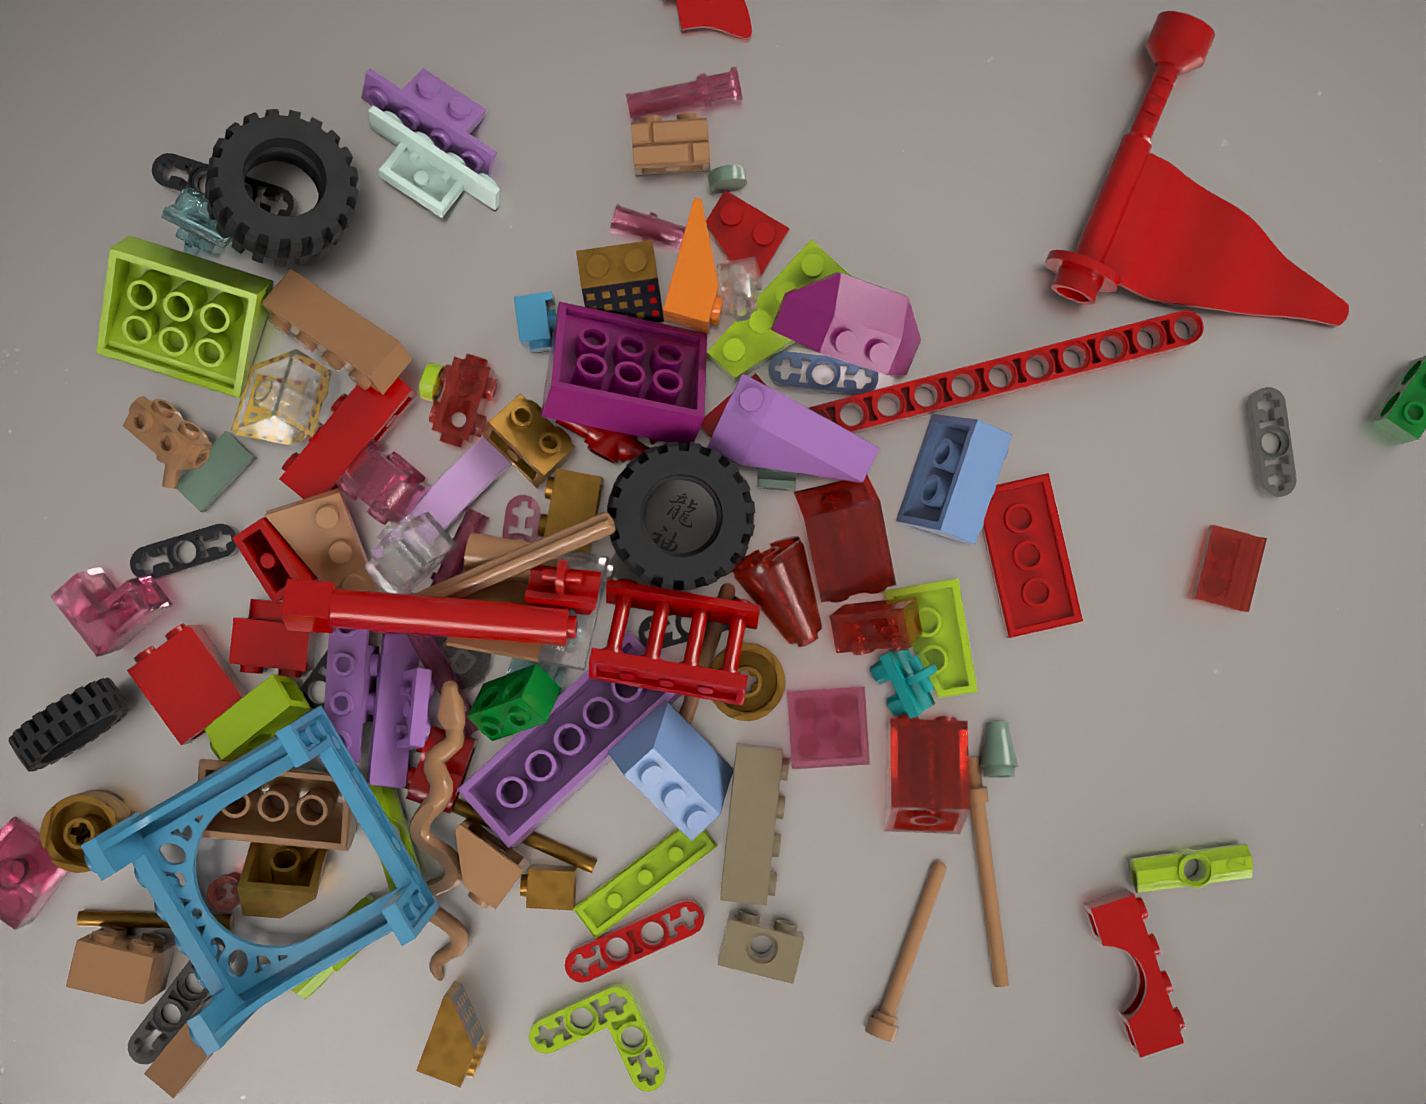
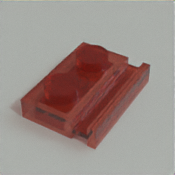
(1229, 568)

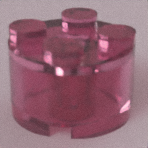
(384, 483)

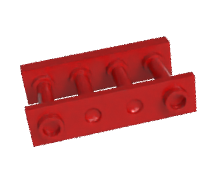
(679, 678)

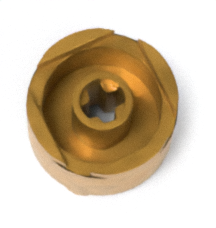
(764, 693)
(63, 826)

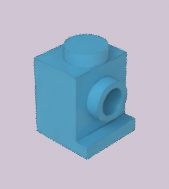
(535, 320)

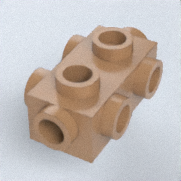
(171, 438)

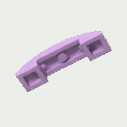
(463, 483)

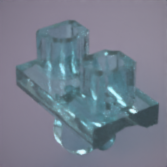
(194, 227)

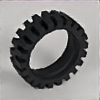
(68, 724)

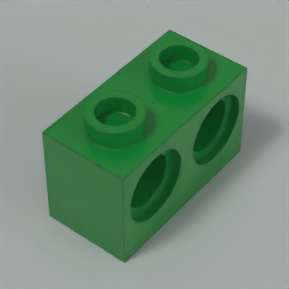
(1405, 408)
(514, 702)

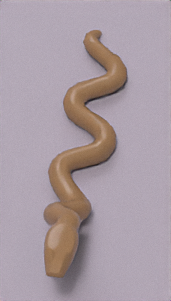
(452, 718)

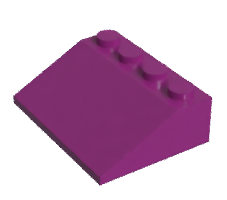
(626, 375)

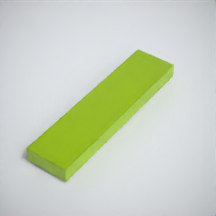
(642, 879)

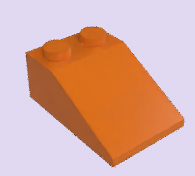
(694, 286)

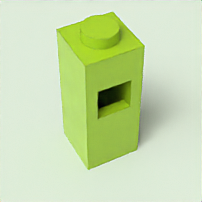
(256, 717)

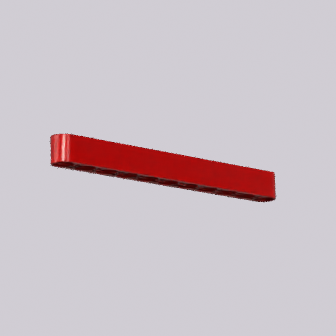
(1014, 366)

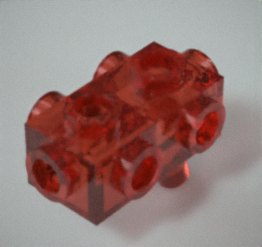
(466, 388)

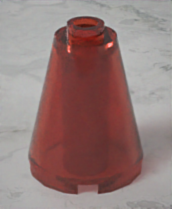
(783, 588)

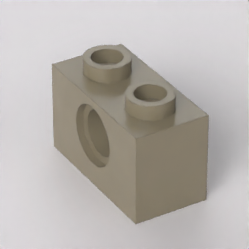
(777, 963)

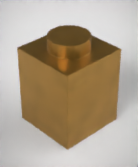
(549, 887)

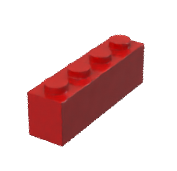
(338, 442)

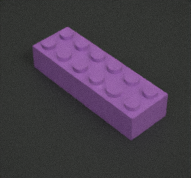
(557, 758)

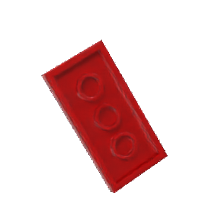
(1029, 558)

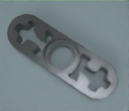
(1258, 416)

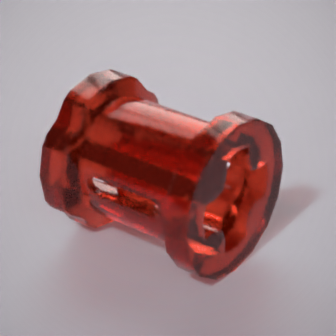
(217, 894)

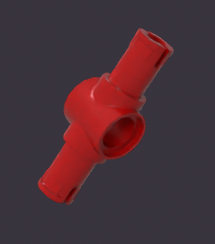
(608, 444)

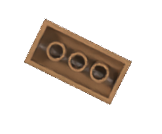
(290, 810)

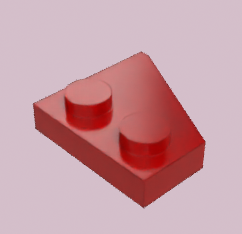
(745, 231)

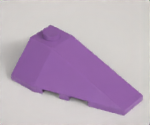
(782, 435)

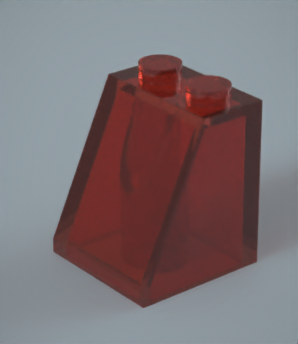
(845, 539)
(926, 775)

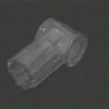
(739, 287)

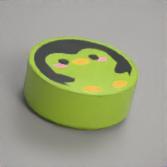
(430, 382)

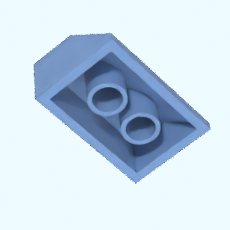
(954, 477)
(674, 769)

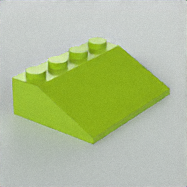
(181, 315)

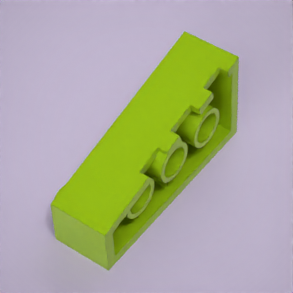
(752, 342)

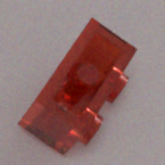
(876, 625)

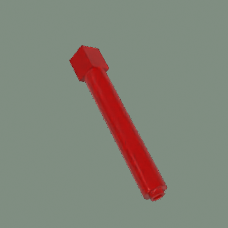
(322, 608)

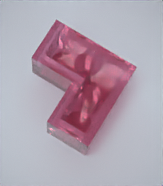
(108, 615)

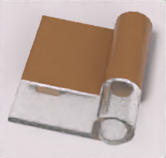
(484, 548)

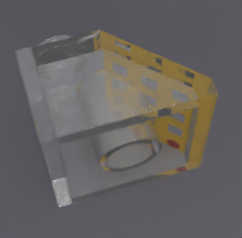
(282, 399)

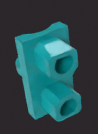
(909, 680)

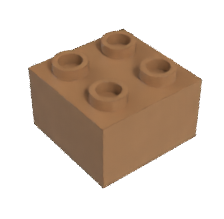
(121, 964)

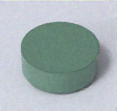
(727, 178)

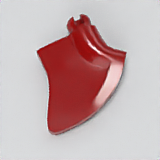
(720, 15)

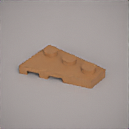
(325, 539)

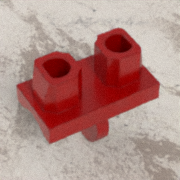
(564, 587)

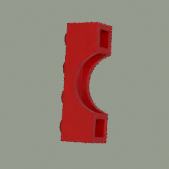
(1149, 1017)

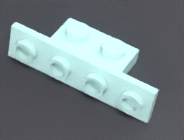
(426, 171)

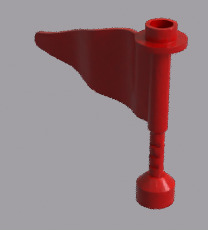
(1172, 236)

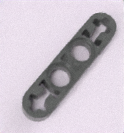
(185, 1002)

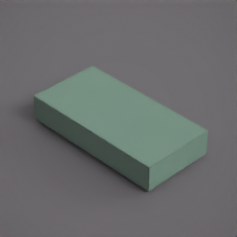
(225, 464)

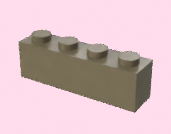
(751, 824)

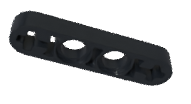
(184, 164)

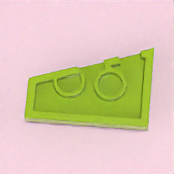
(944, 635)

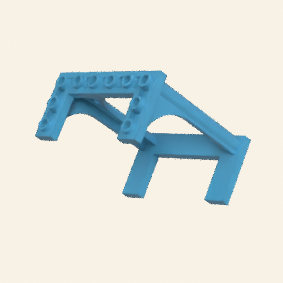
(239, 996)

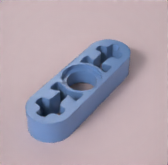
(796, 362)

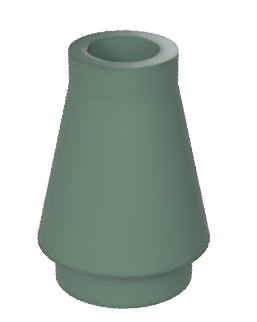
(998, 751)

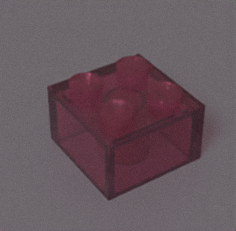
(827, 727)

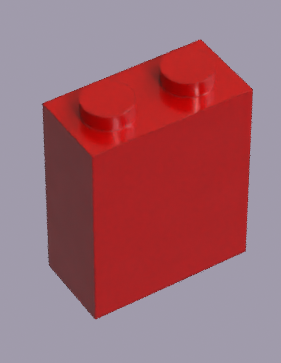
(187, 681)

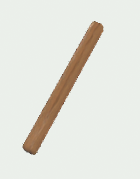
(524, 558)

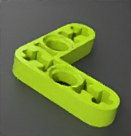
(615, 1021)

